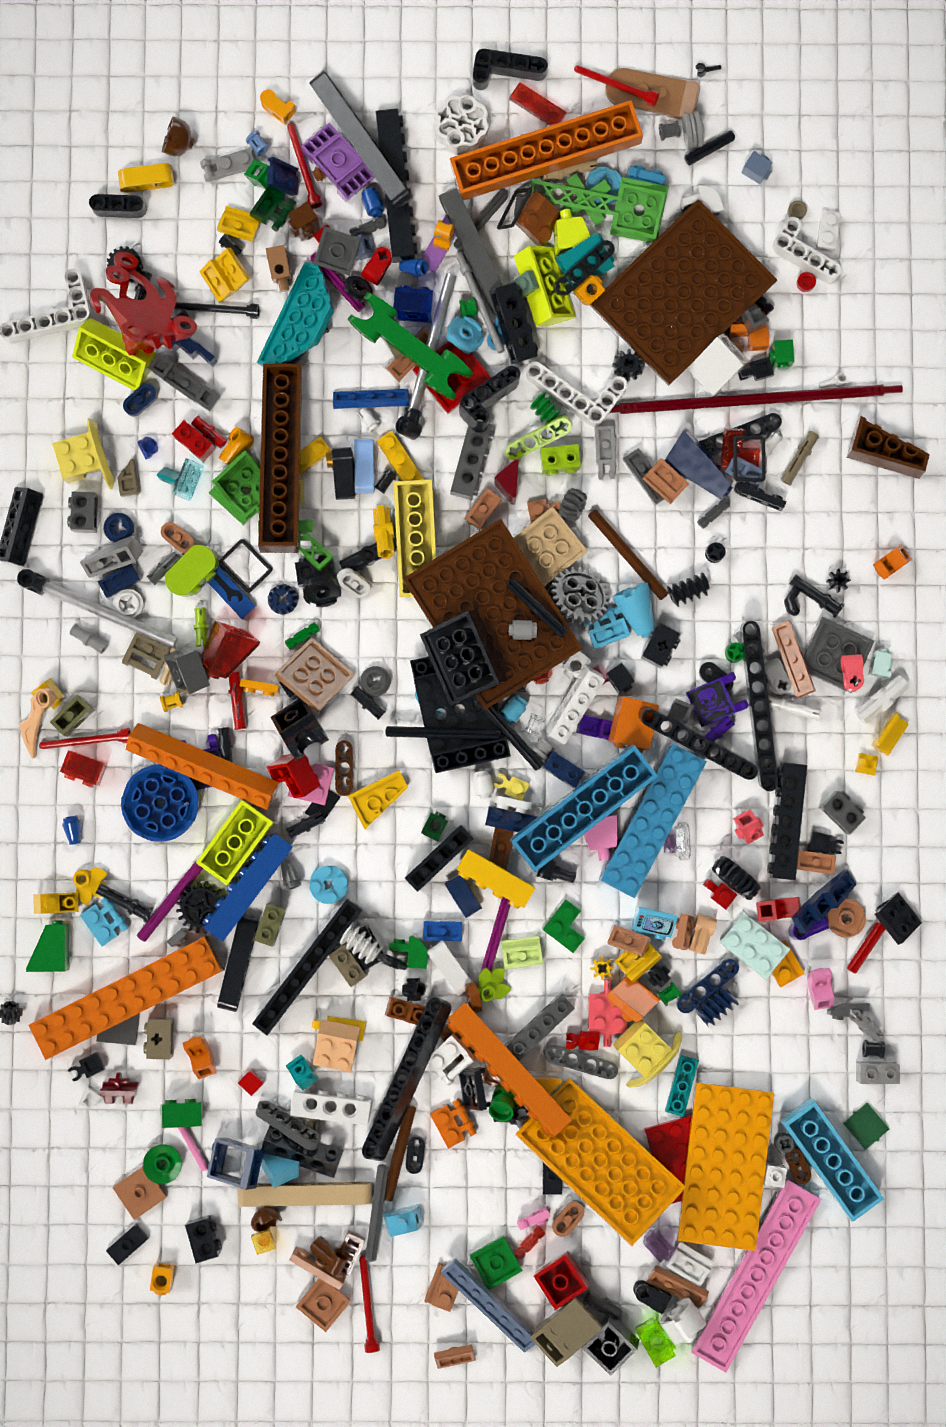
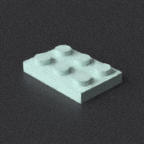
(755, 946)

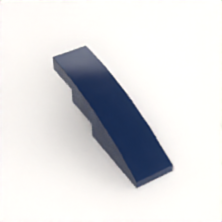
(194, 349)
(824, 900)

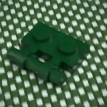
(268, 204)

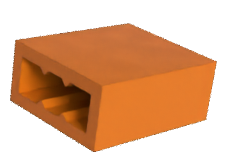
(628, 728)

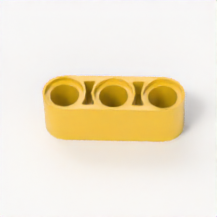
(145, 177)

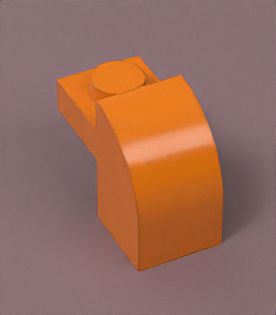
(755, 341)
(892, 562)
(200, 1057)

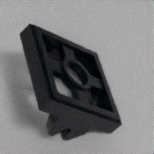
(476, 1089)

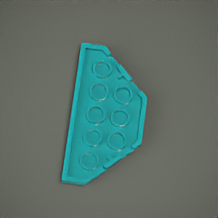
(301, 318)

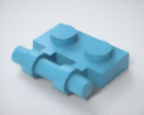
(610, 632)
(100, 925)

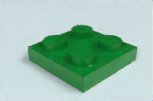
(495, 1262)

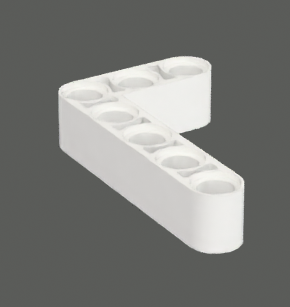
(55, 326)
(575, 396)

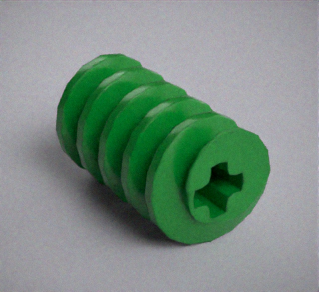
(546, 410)

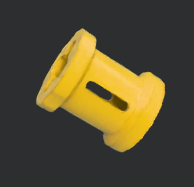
(171, 701)

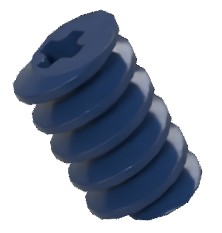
(716, 1007)

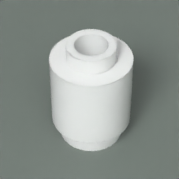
(483, 784)

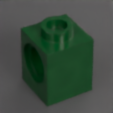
(435, 835)

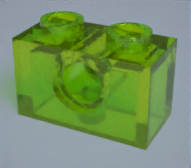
(658, 1353)

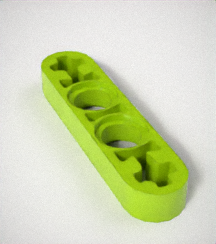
(539, 439)

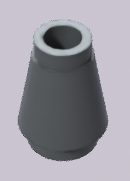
(290, 876)

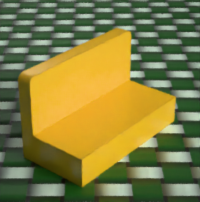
(890, 734)

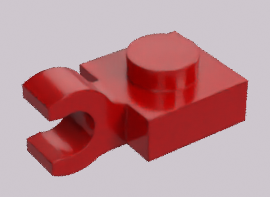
(721, 894)
(586, 1040)

